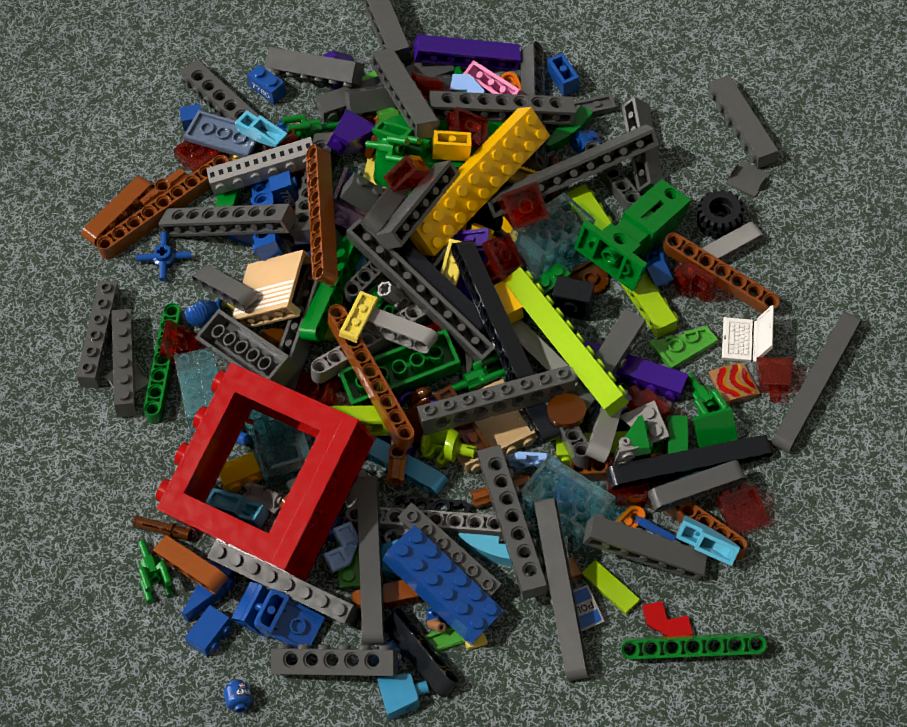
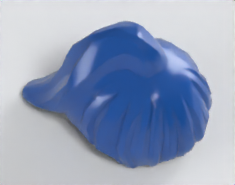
(202, 312)

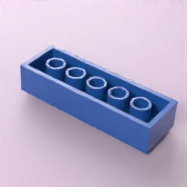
(442, 585)

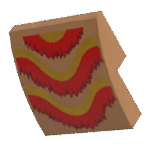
(734, 383)

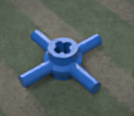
(163, 256)

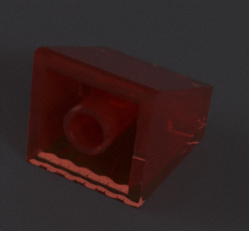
(523, 206)

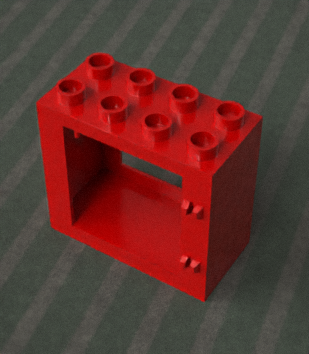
(316, 494)

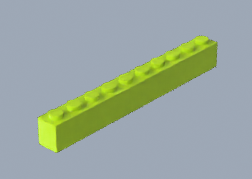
(647, 295)
(566, 342)

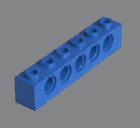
(265, 245)

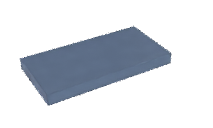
(218, 134)

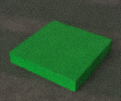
(715, 427)

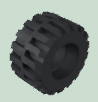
(723, 202)

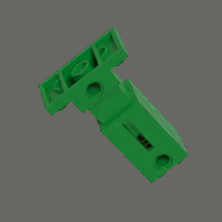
(638, 233)

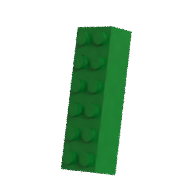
(405, 369)

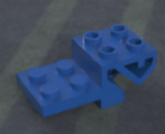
(276, 616)

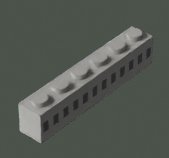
(258, 166)

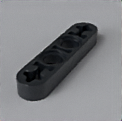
(432, 503)

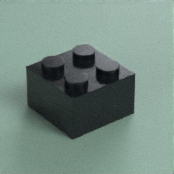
(573, 297)

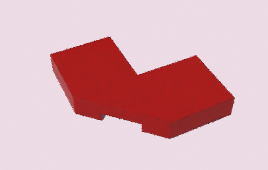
(657, 620)

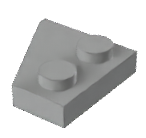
(651, 413)

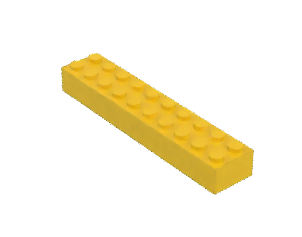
(480, 179)

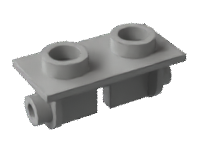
(625, 451)
(269, 498)

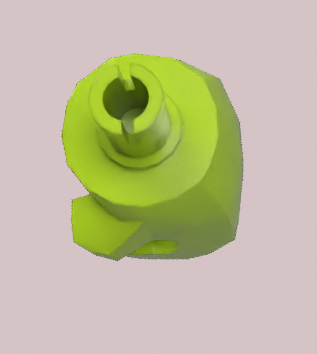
(448, 444)

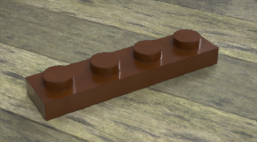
(469, 432)

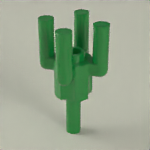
(307, 127)
(393, 146)
(480, 377)
(705, 398)
(152, 572)

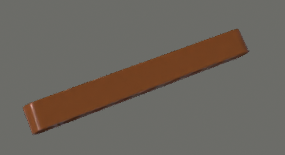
(150, 215)
(321, 215)
(336, 317)

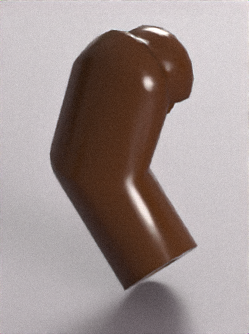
(419, 394)

